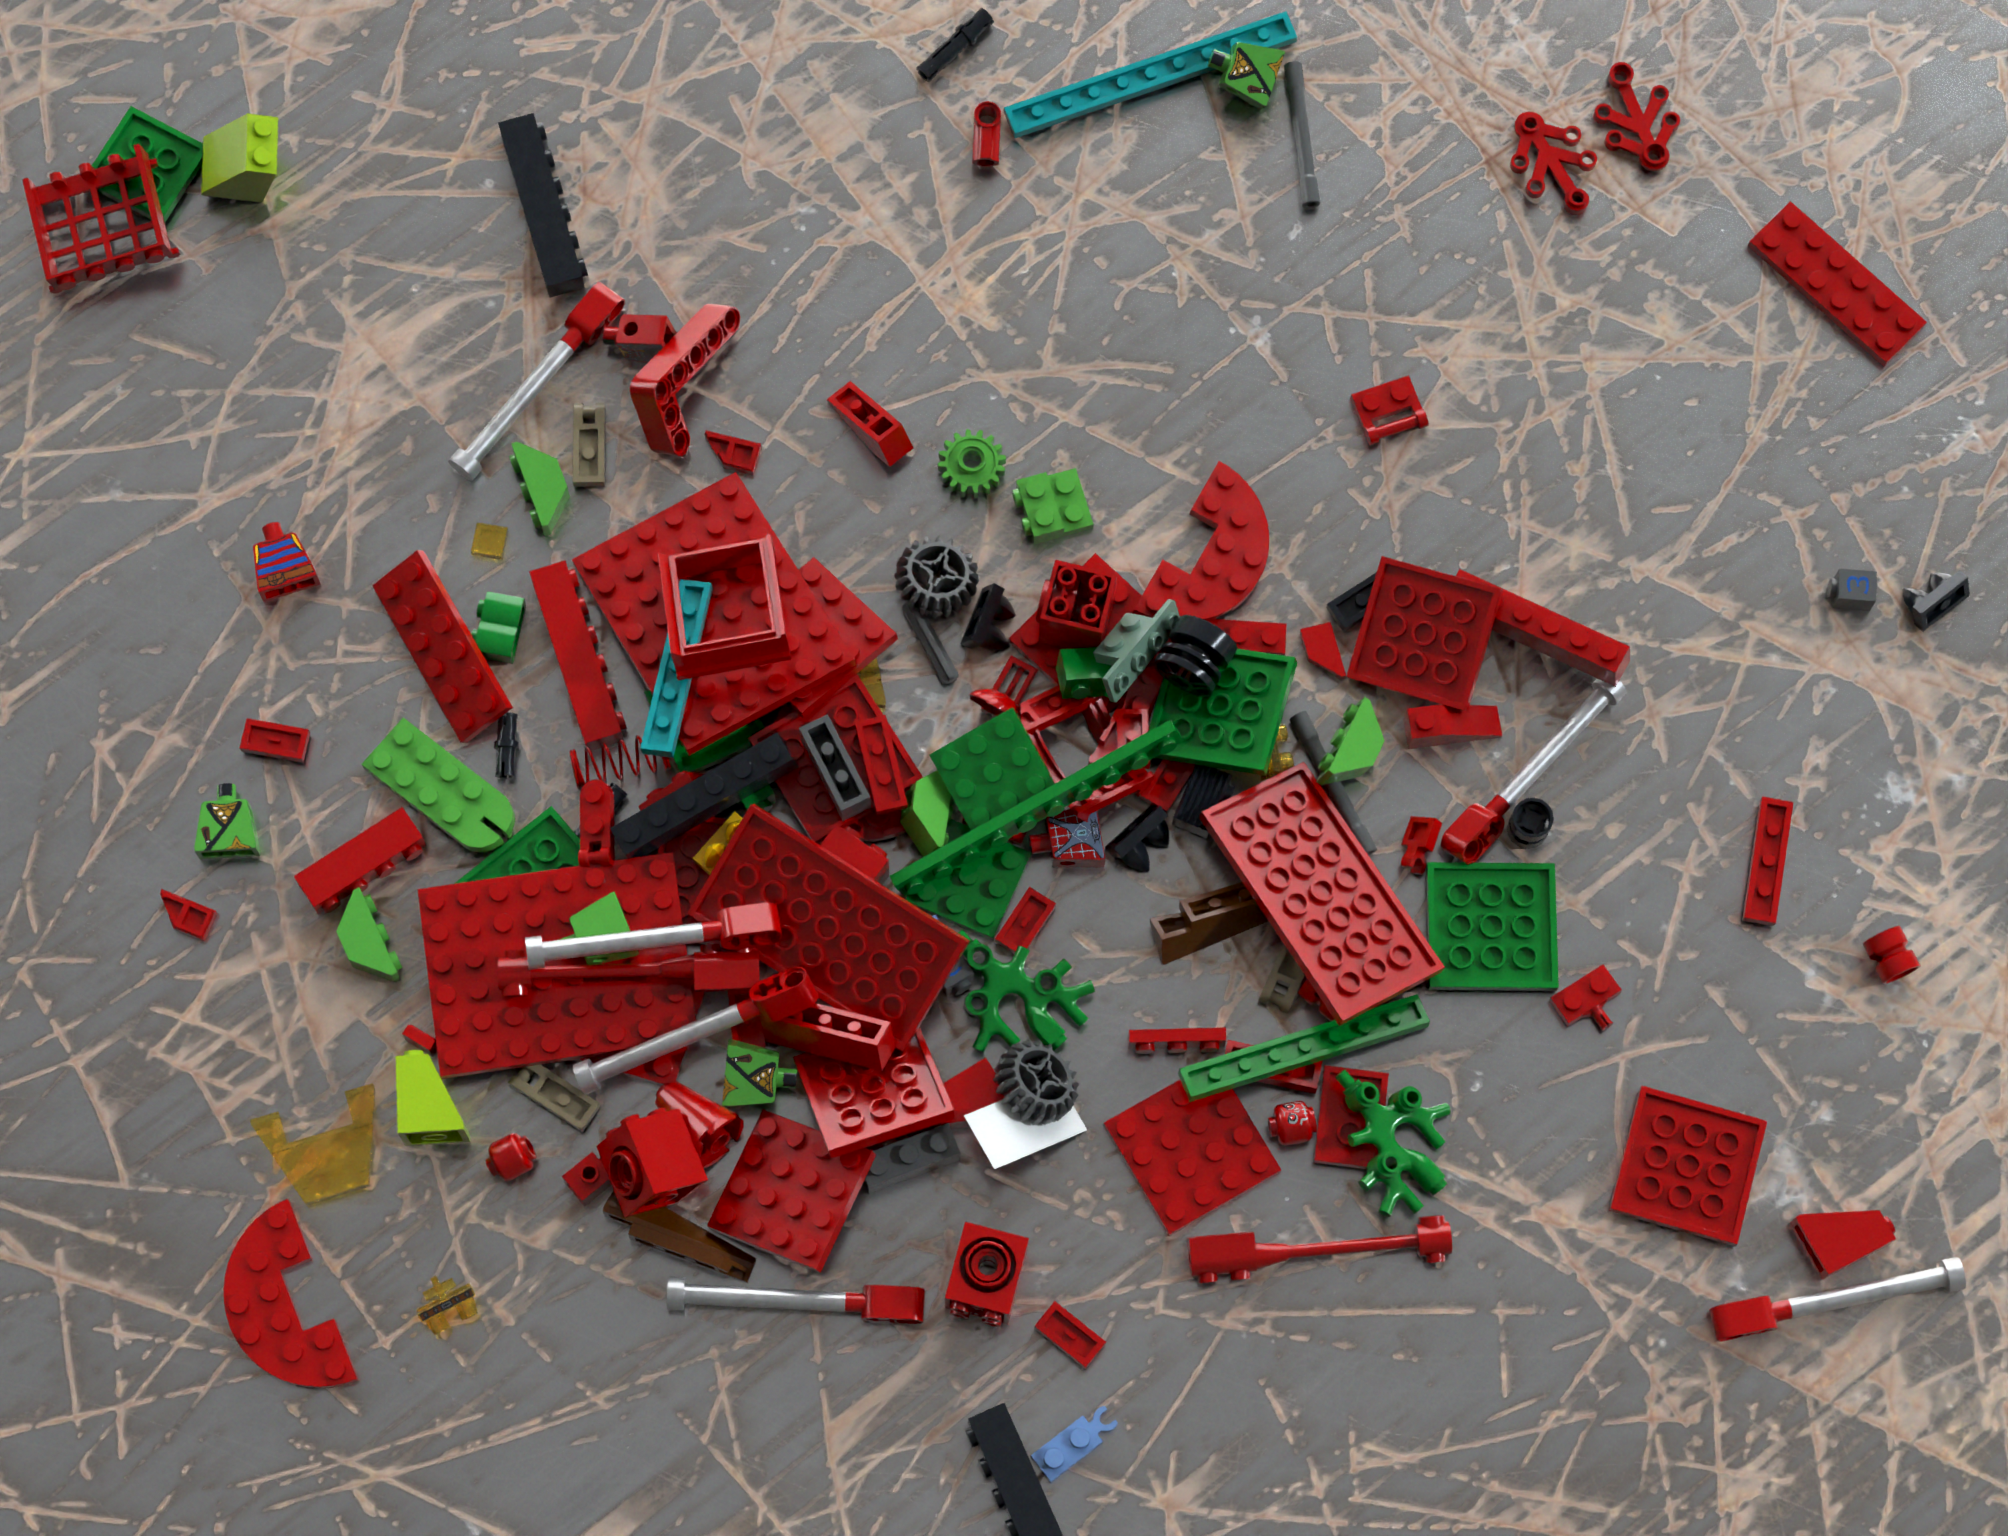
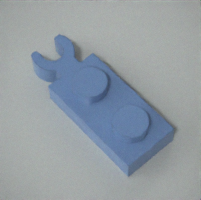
(1071, 1445)

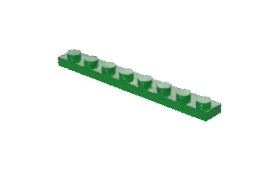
(1302, 1048)

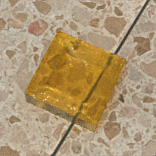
(489, 541)

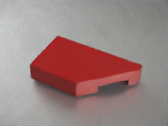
(734, 452)
(1322, 648)
(188, 916)

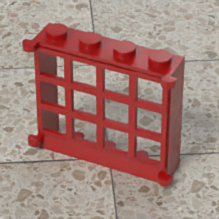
(91, 180)

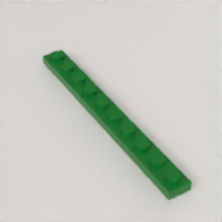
(1036, 808)

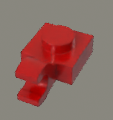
(1418, 839)

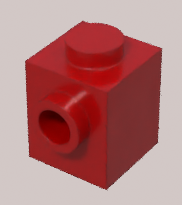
(587, 1179)

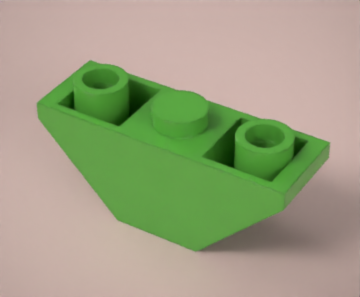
(541, 484)
(1353, 745)
(927, 813)
(365, 939)

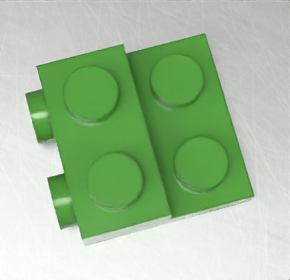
(1052, 505)

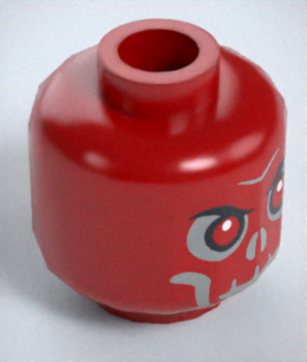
(1292, 1123)

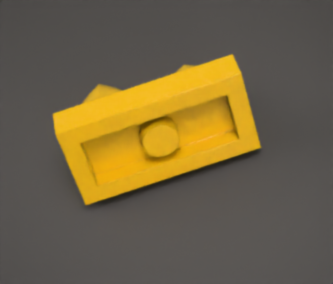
(713, 849)

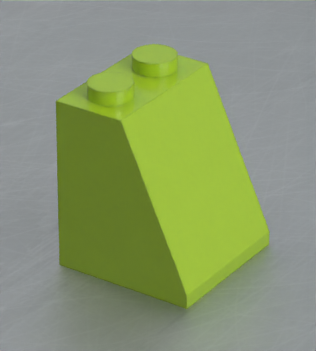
(241, 158)
(424, 1105)

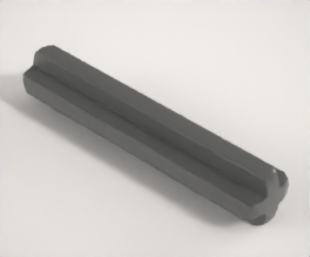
(931, 644)

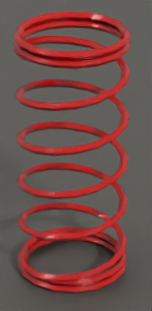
(576, 769)

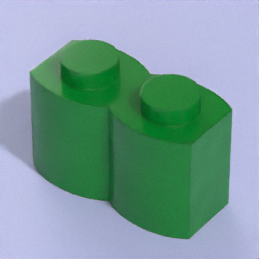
(499, 626)

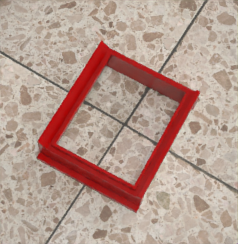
(730, 652)

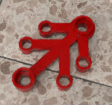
(1638, 122)
(1551, 157)

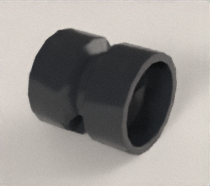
(1530, 823)

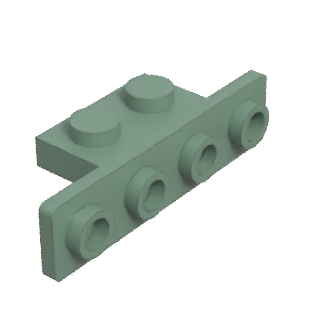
(1133, 646)

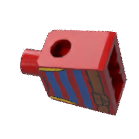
(282, 564)

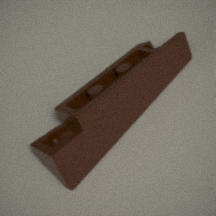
(1205, 921)
(683, 1239)

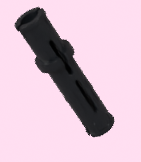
(949, 50)

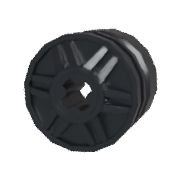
(1195, 655)

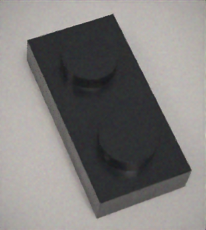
(1350, 606)

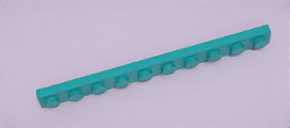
(1142, 76)

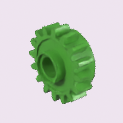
(971, 448)

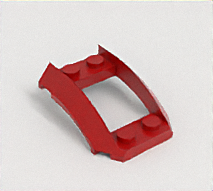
(1051, 709)

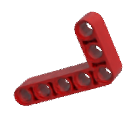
(671, 368)

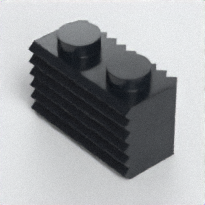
(1204, 789)

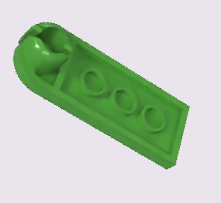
(441, 788)

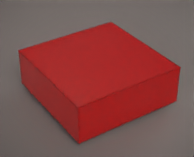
(420, 1039)

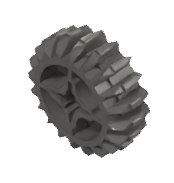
(916, 564)
(1032, 1074)

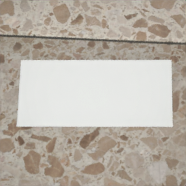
(1009, 1139)

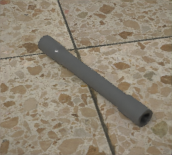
(1308, 180)
(1310, 739)

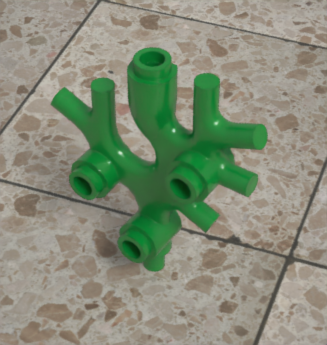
(1011, 978)
(1379, 1130)

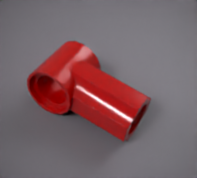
(986, 136)

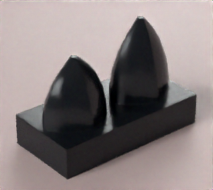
(1945, 595)
(980, 629)
(1129, 843)

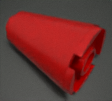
(707, 1121)

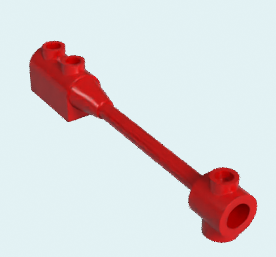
(709, 969)
(1240, 1255)

